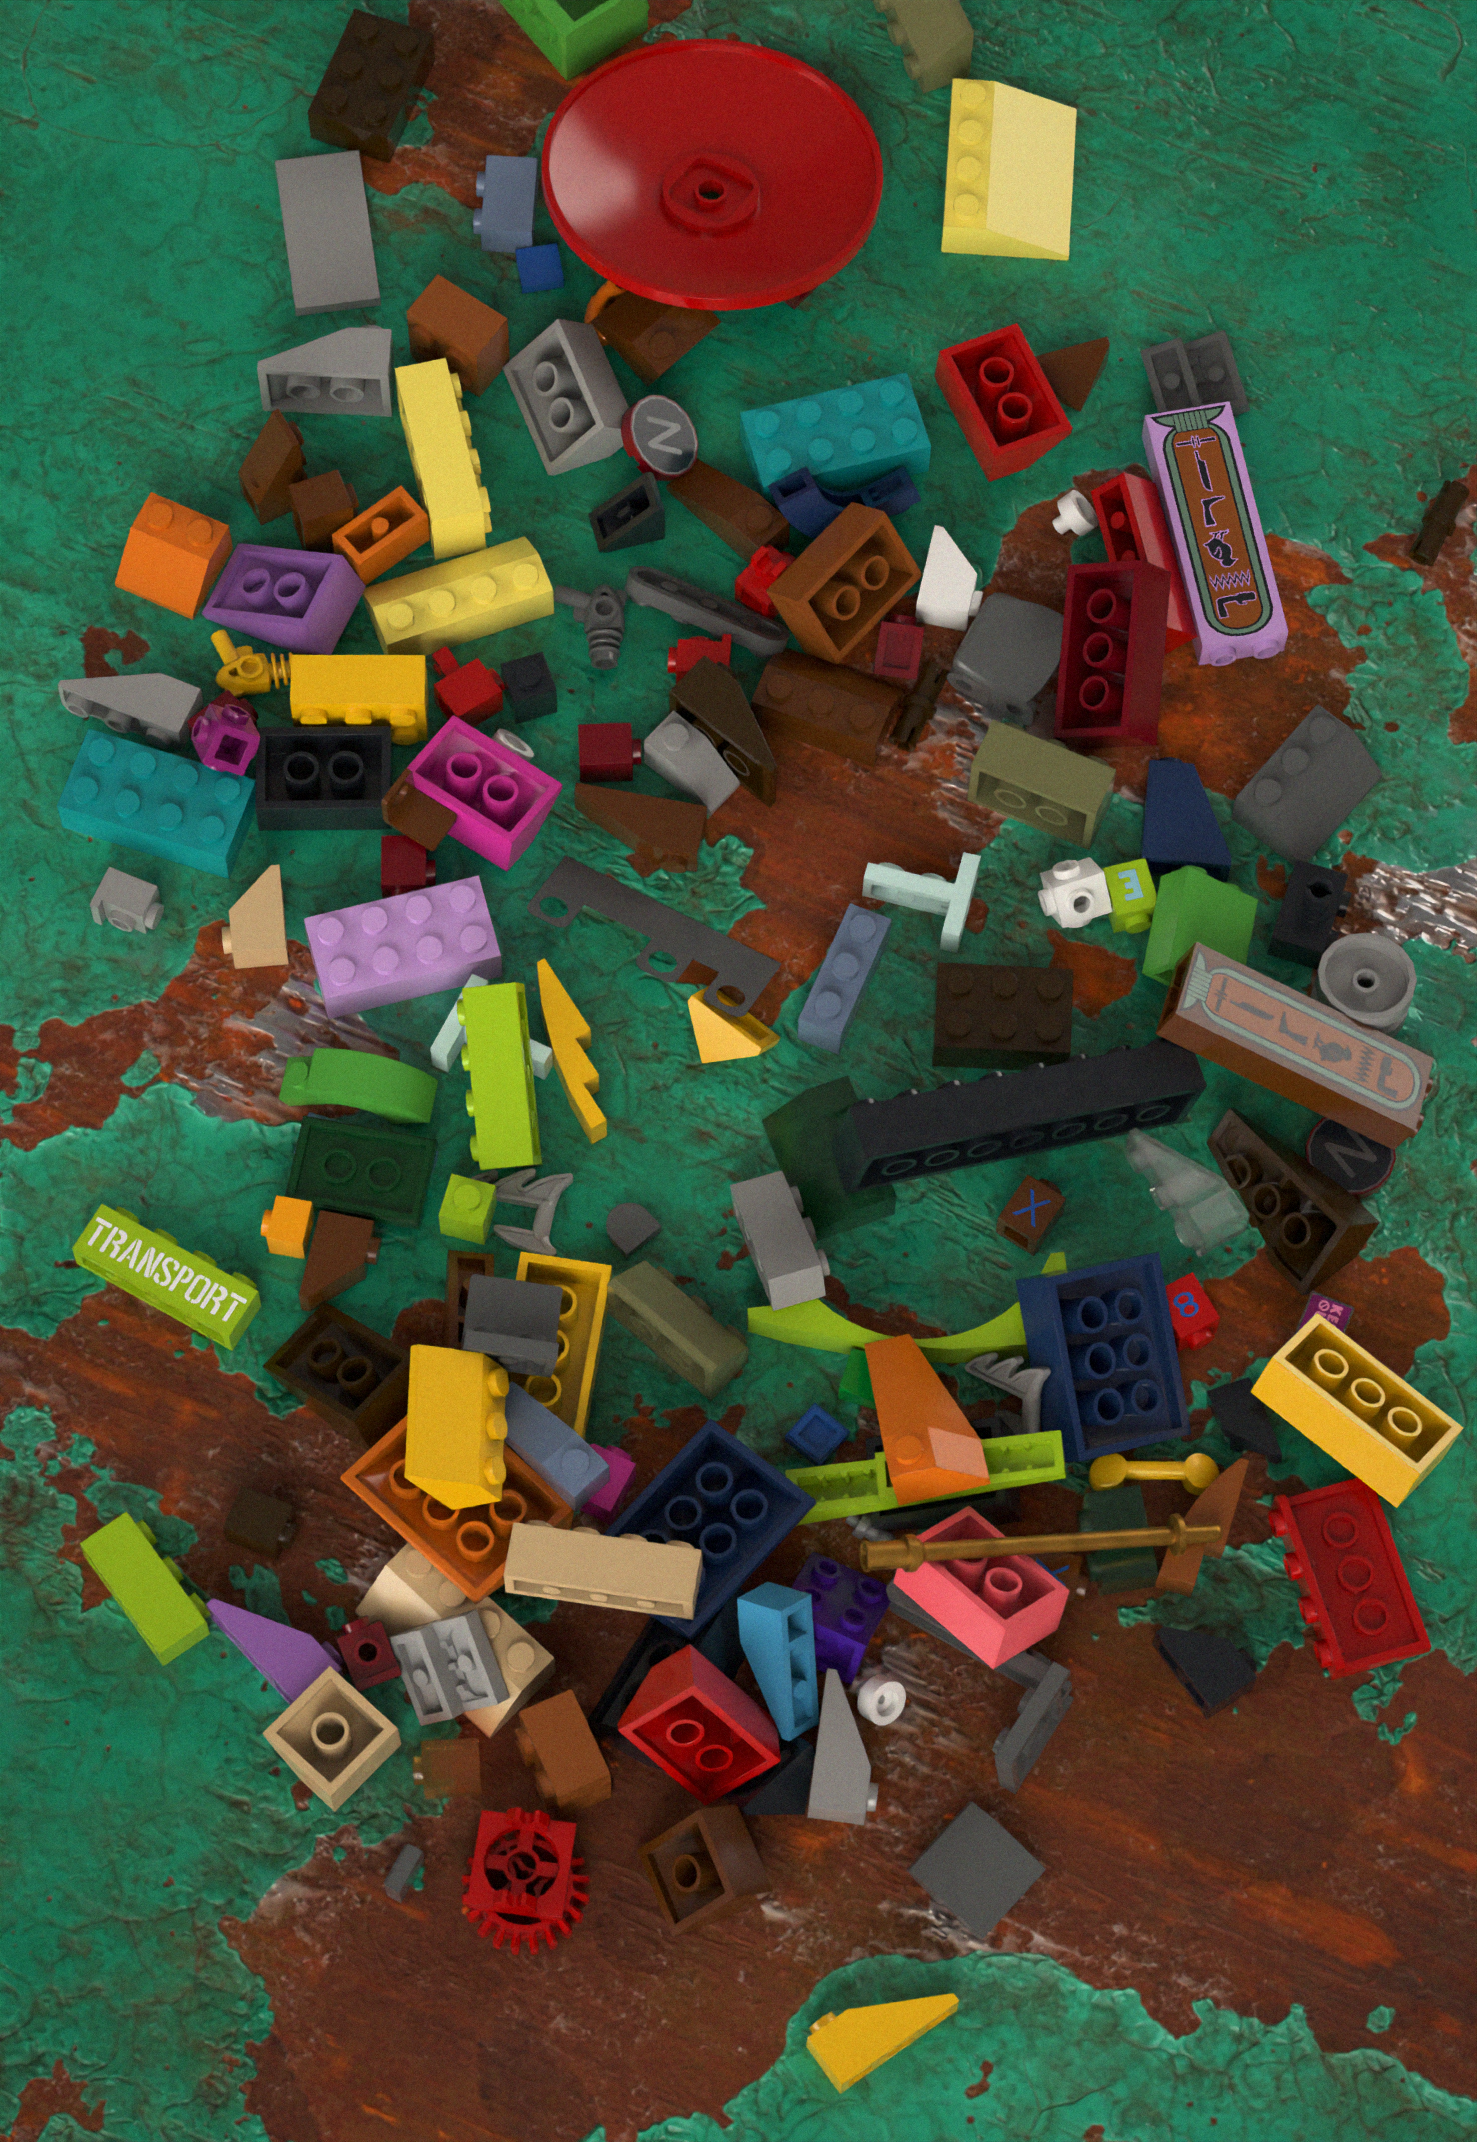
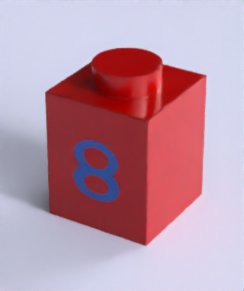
(1191, 1313)

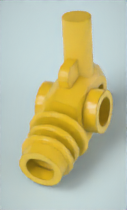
(248, 672)

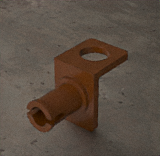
(416, 813)

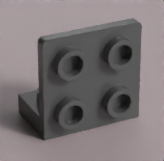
(513, 1323)

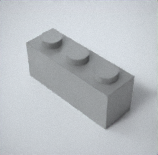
(780, 1239)

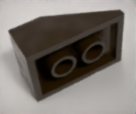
(717, 707)
(345, 1375)

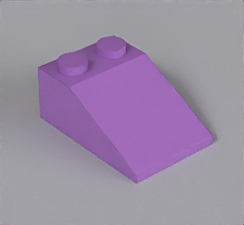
(286, 597)

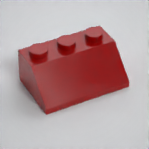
(1001, 401)
(700, 1726)

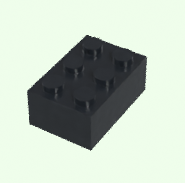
(323, 777)

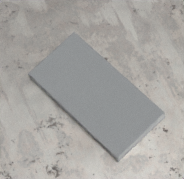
(327, 233)

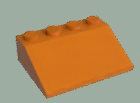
(464, 1542)

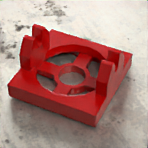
(496, 1824)

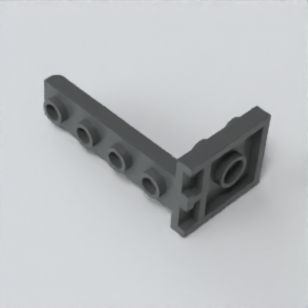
(1039, 1708)

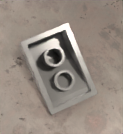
(333, 374)

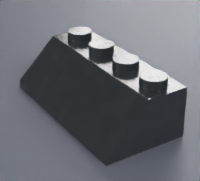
(716, 1642)

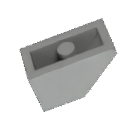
(689, 762)

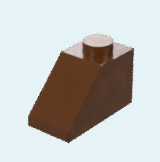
(337, 1257)

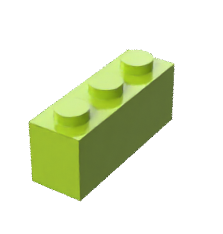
(147, 1587)

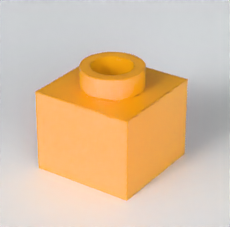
(288, 1226)

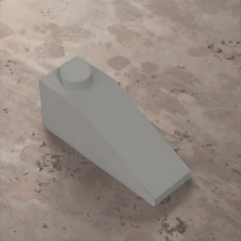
(841, 1767)

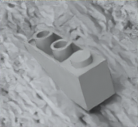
(139, 703)

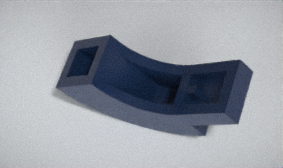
(814, 507)

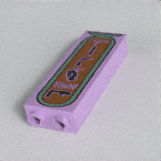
(1215, 533)

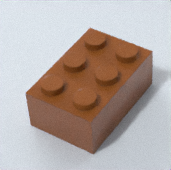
(844, 582)

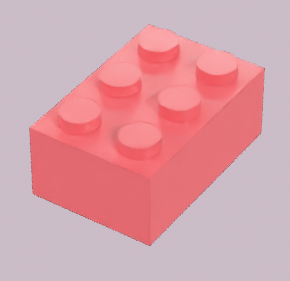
(985, 1602)

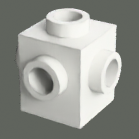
(1074, 893)

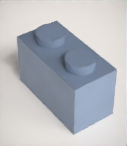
(509, 203)

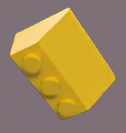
(456, 1425)

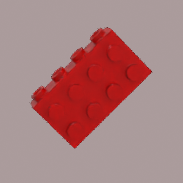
(1348, 1577)

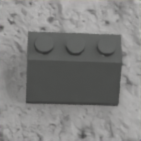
(1307, 787)

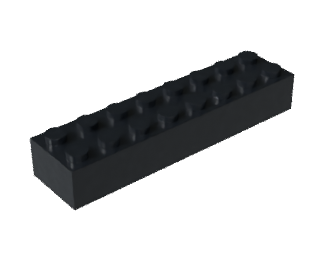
(1015, 1114)

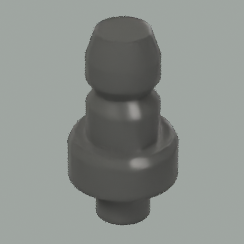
(863, 1528)

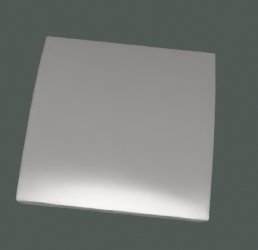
(448, 1667)

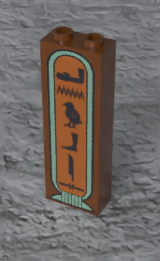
(1296, 1046)

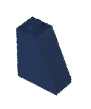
(1180, 822)

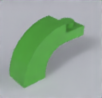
(360, 1081)

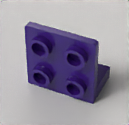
(844, 1613)

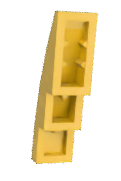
(568, 1038)

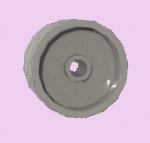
(1367, 981)

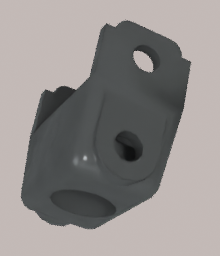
(1008, 656)

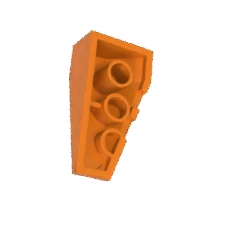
(922, 1429)

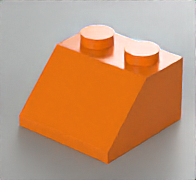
(173, 555)

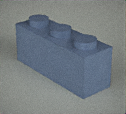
(844, 979)

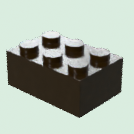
(371, 86)
(1001, 1016)

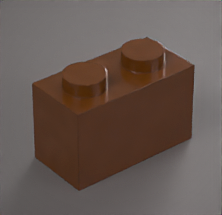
(320, 509)

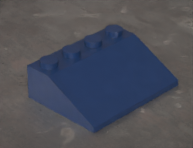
(1108, 1355)
(718, 1502)

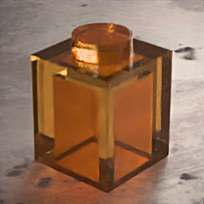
(448, 1768)

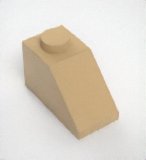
(258, 924)

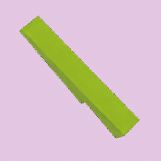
(867, 1486)

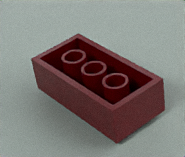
(1112, 654)

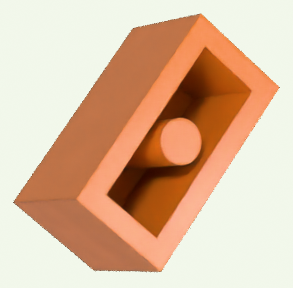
(382, 535)

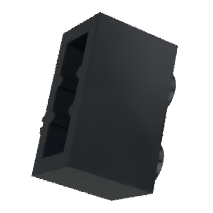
(1308, 914)

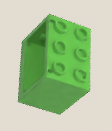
(579, 31)

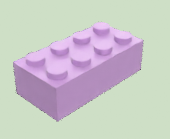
(403, 947)

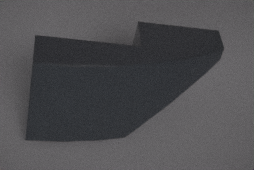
(1243, 1419)

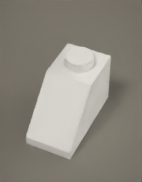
(947, 585)

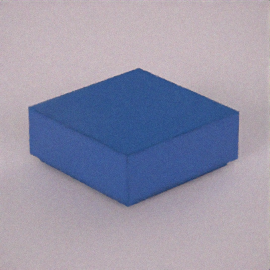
(539, 268)
(817, 1435)

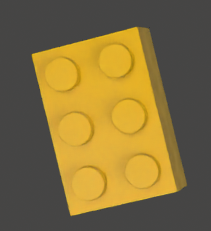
(362, 693)

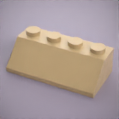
(417, 1593)

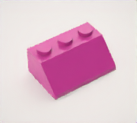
(488, 787)

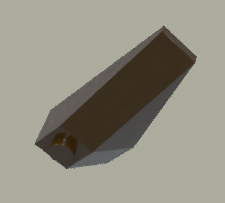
(1299, 1211)

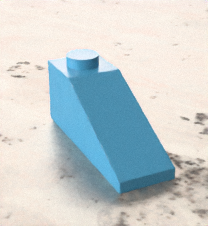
(781, 1652)

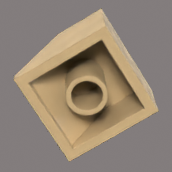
(333, 1738)

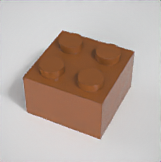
(462, 330)
(566, 1756)

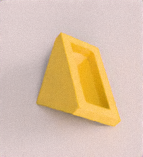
(724, 1035)

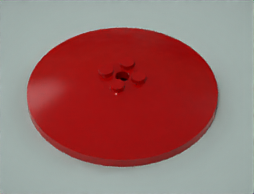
(702, 118)

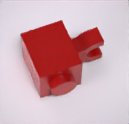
(759, 575)
(466, 691)

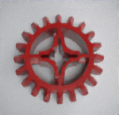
(542, 1927)

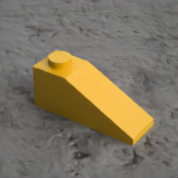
(870, 2035)

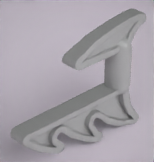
(541, 1195)
(1023, 1384)

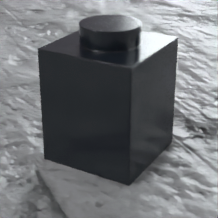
(529, 687)

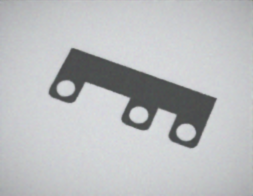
(669, 932)

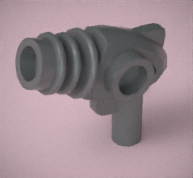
(602, 619)

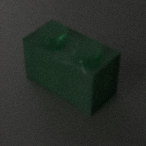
(1123, 1567)

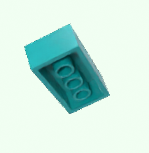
(839, 434)
(158, 803)

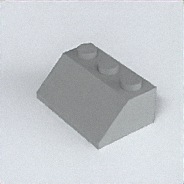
(568, 396)

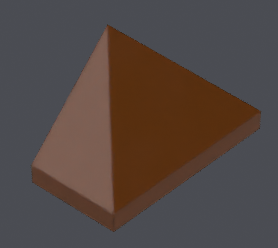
(1075, 370)

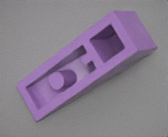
(280, 1653)

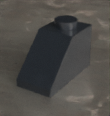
(1206, 1667)

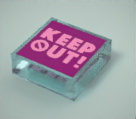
(1331, 1309)

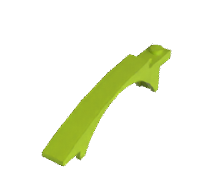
(819, 1327)

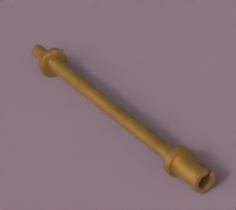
(912, 1552)

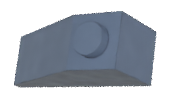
(553, 1449)

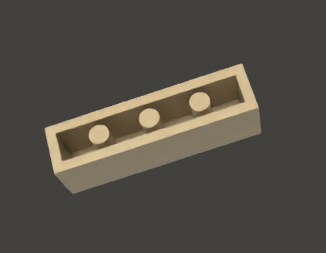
(603, 1569)

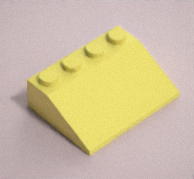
(1008, 173)

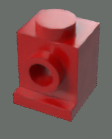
(690, 651)

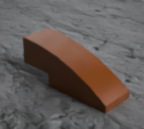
(1215, 1506)

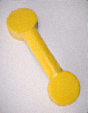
(1111, 1471)

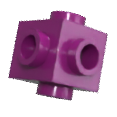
(225, 738)

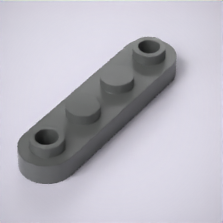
(699, 607)

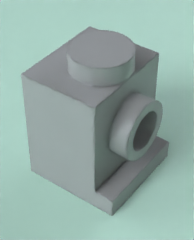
(127, 902)

